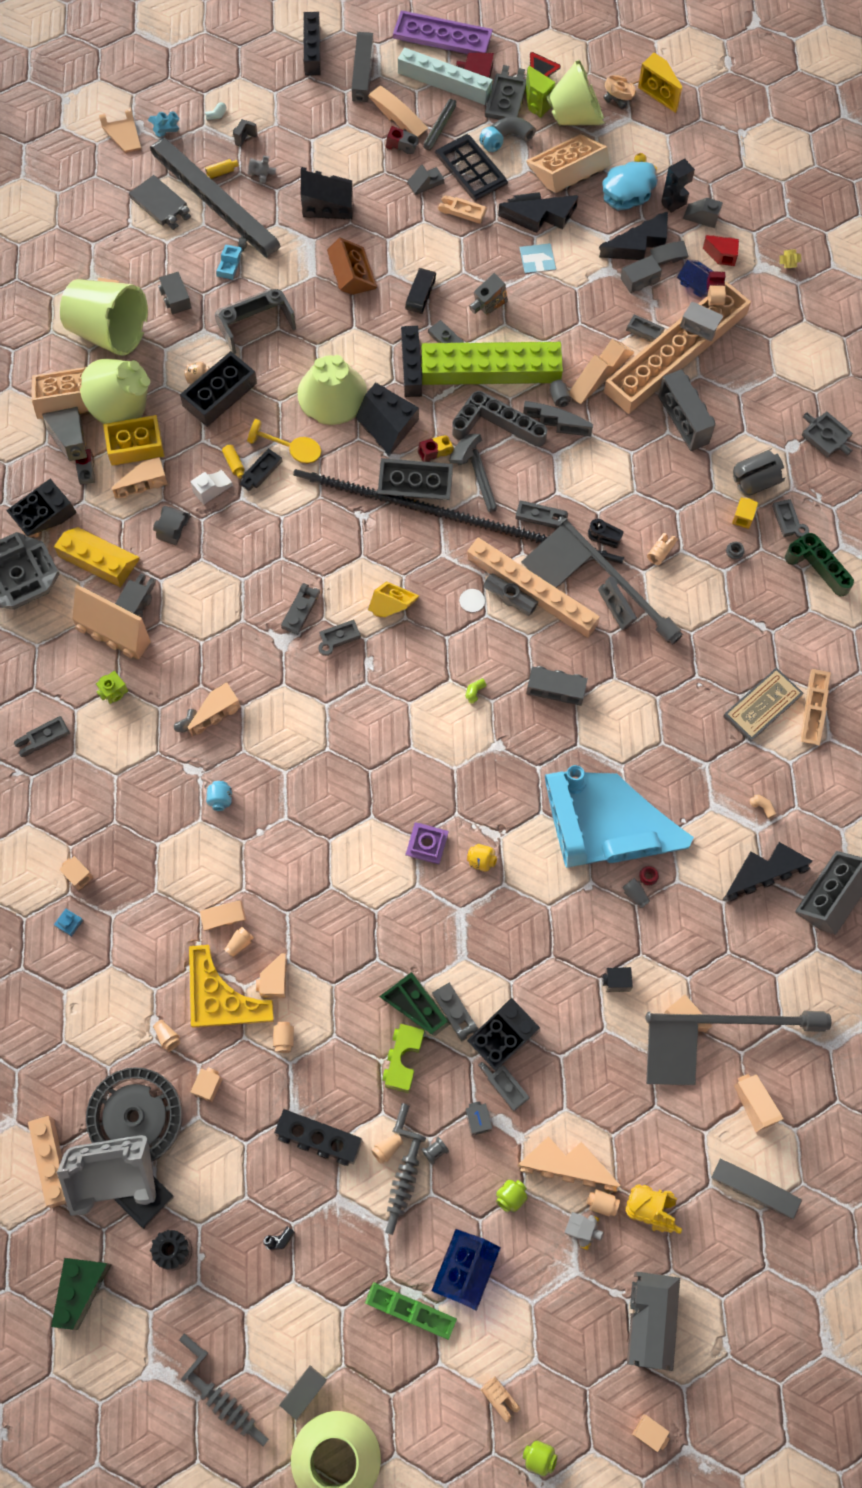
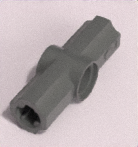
(519, 600)

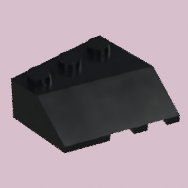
(326, 196)
(387, 417)

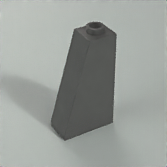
(362, 66)
(67, 431)

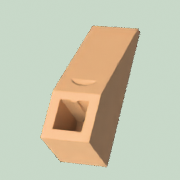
(142, 478)
(215, 707)

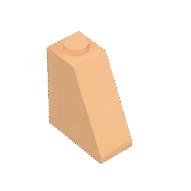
(757, 1102)

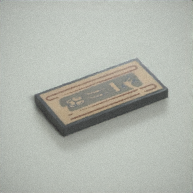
(763, 704)

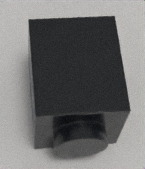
(617, 979)

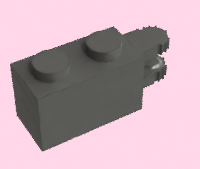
(136, 595)

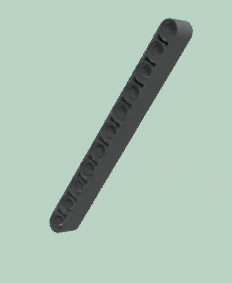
(215, 197)

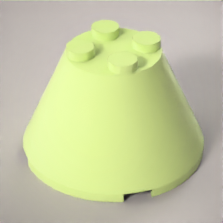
(575, 100)
(114, 390)
(331, 391)

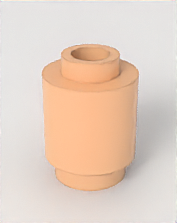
(283, 1037)
(603, 1203)

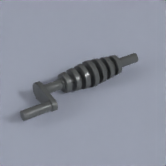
(407, 1169)
(214, 1396)

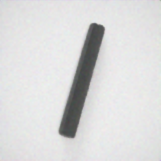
(439, 124)
(483, 481)

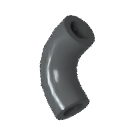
(515, 126)

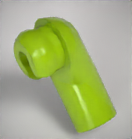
(472, 690)

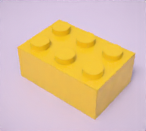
(133, 440)

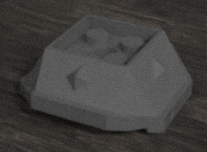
(31, 560)

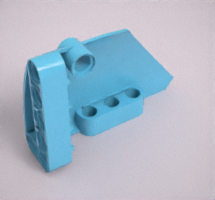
(607, 819)

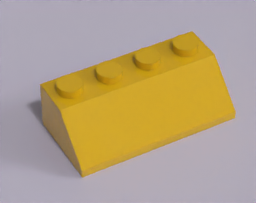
(96, 555)

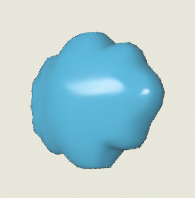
(629, 185)

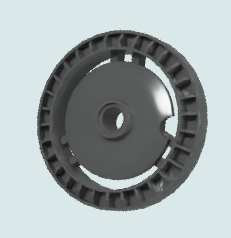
(135, 1098)

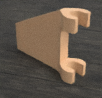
(122, 132)

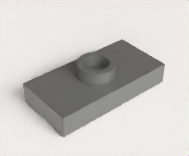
(644, 328)
(443, 334)

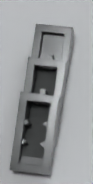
(563, 420)
(757, 1189)

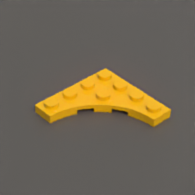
(216, 1002)

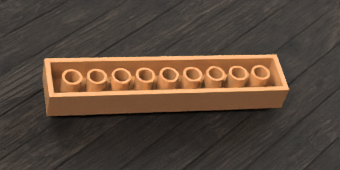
(670, 353)

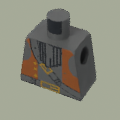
(489, 295)

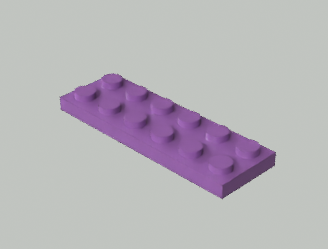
(442, 33)

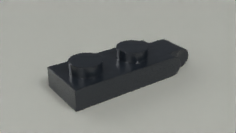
(260, 469)

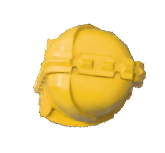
(649, 1207)

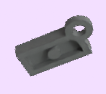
(788, 519)
(338, 636)

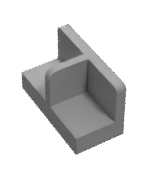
(701, 321)

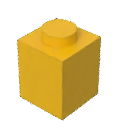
(745, 512)

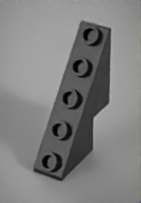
(533, 213)
(633, 243)
(760, 872)

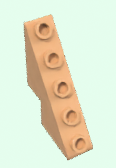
(600, 369)
(576, 1165)

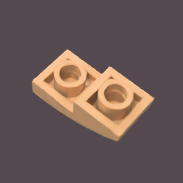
(222, 915)

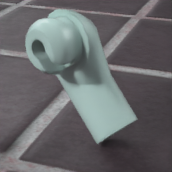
(217, 113)

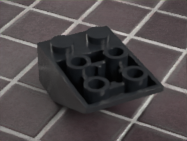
(42, 509)
(504, 1034)

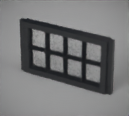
(471, 167)

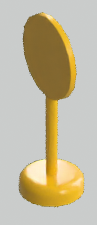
(301, 449)

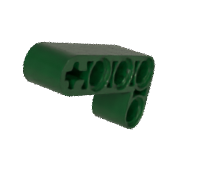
(840, 581)

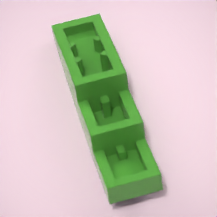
(410, 1311)

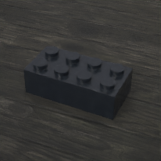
(218, 388)

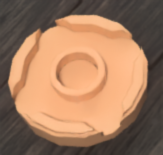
(619, 87)

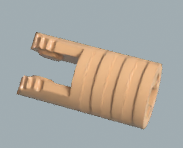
(661, 549)
(496, 1394)

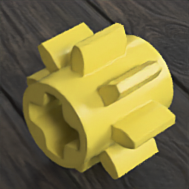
(790, 258)

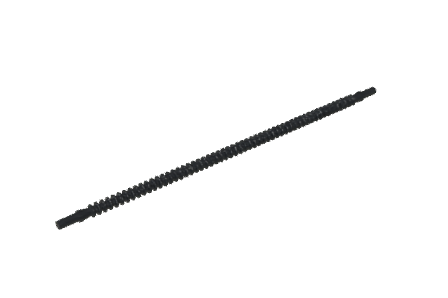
(314, 477)

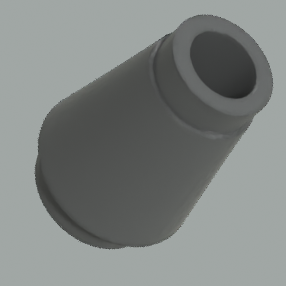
(636, 892)

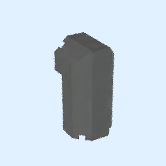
(654, 1321)

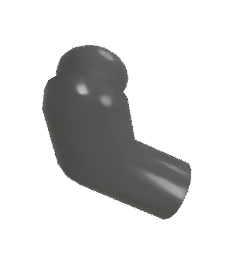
(182, 725)

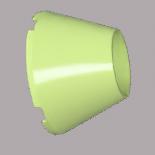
(341, 1426)

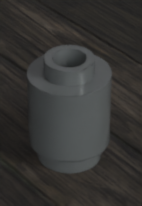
(560, 393)

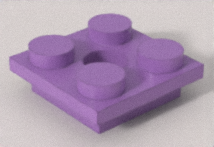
(431, 853)

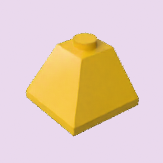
(390, 599)

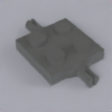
(827, 434)

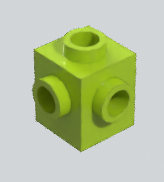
(111, 687)

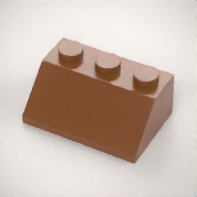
(351, 267)

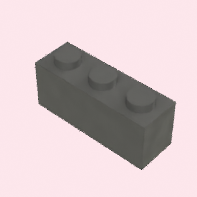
(556, 685)

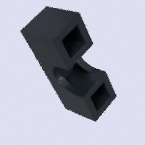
(674, 192)

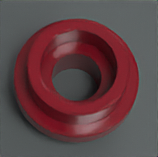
(648, 870)

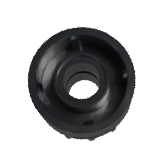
(181, 1254)

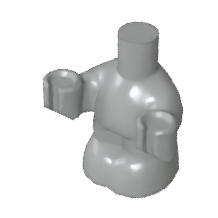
(260, 168)

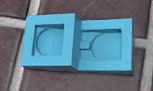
(229, 262)

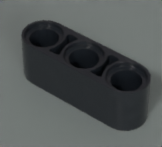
(420, 290)

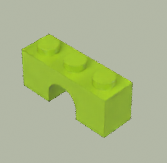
(407, 1040)

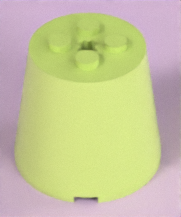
(105, 313)

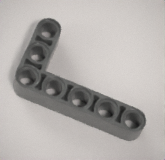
(498, 418)

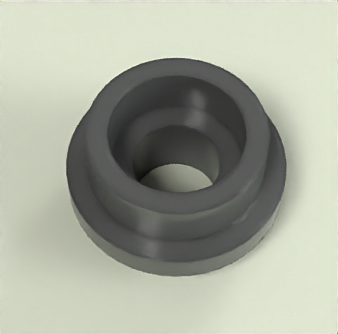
(735, 546)

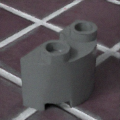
(170, 524)

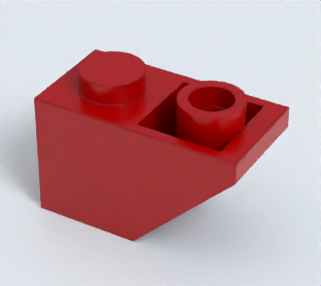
(722, 249)

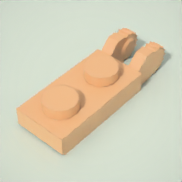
(462, 209)

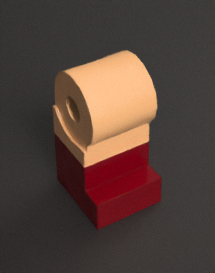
(716, 288)

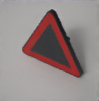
(543, 65)

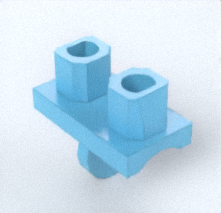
(164, 123)

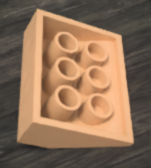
(569, 162)
(57, 391)
(109, 623)

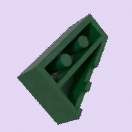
(416, 1003)
(76, 1291)

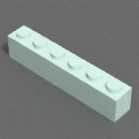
(444, 76)

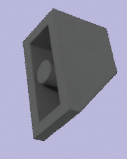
(704, 212)

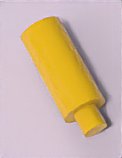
(221, 168)
(233, 460)

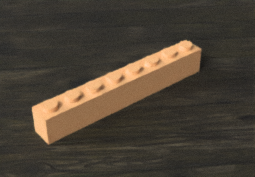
(548, 596)

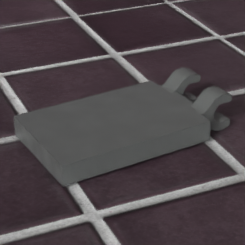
(506, 94)
(160, 202)

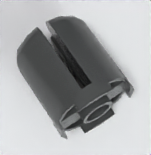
(758, 472)

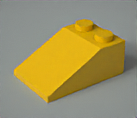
(660, 82)

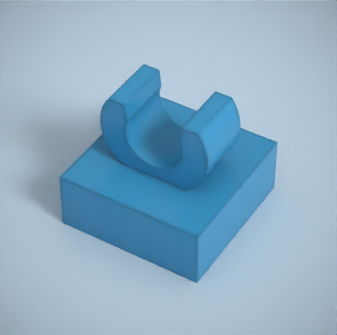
(68, 922)

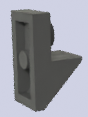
(424, 180)

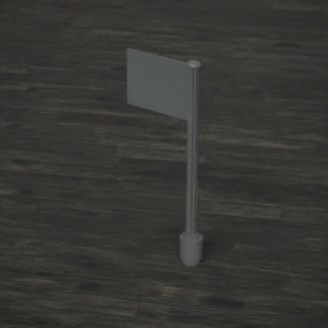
(567, 551)
(675, 1037)

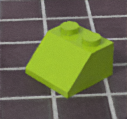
(537, 88)

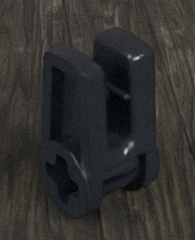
(606, 534)

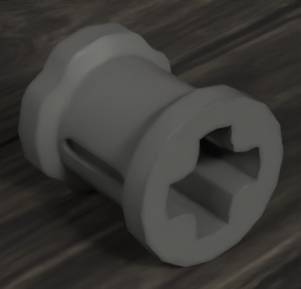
(435, 1150)

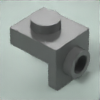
(242, 130)

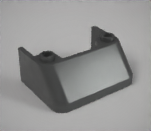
(249, 307)

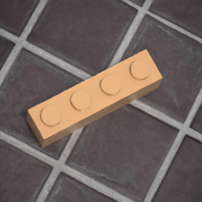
(48, 1159)

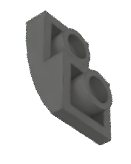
(670, 252)
(463, 449)
(303, 1392)

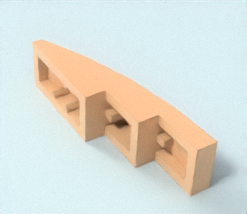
(398, 111)
(815, 707)

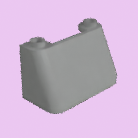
(107, 1172)

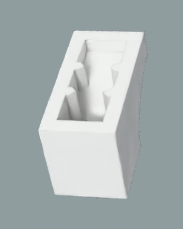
(210, 485)

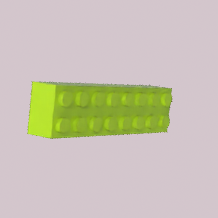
(491, 363)

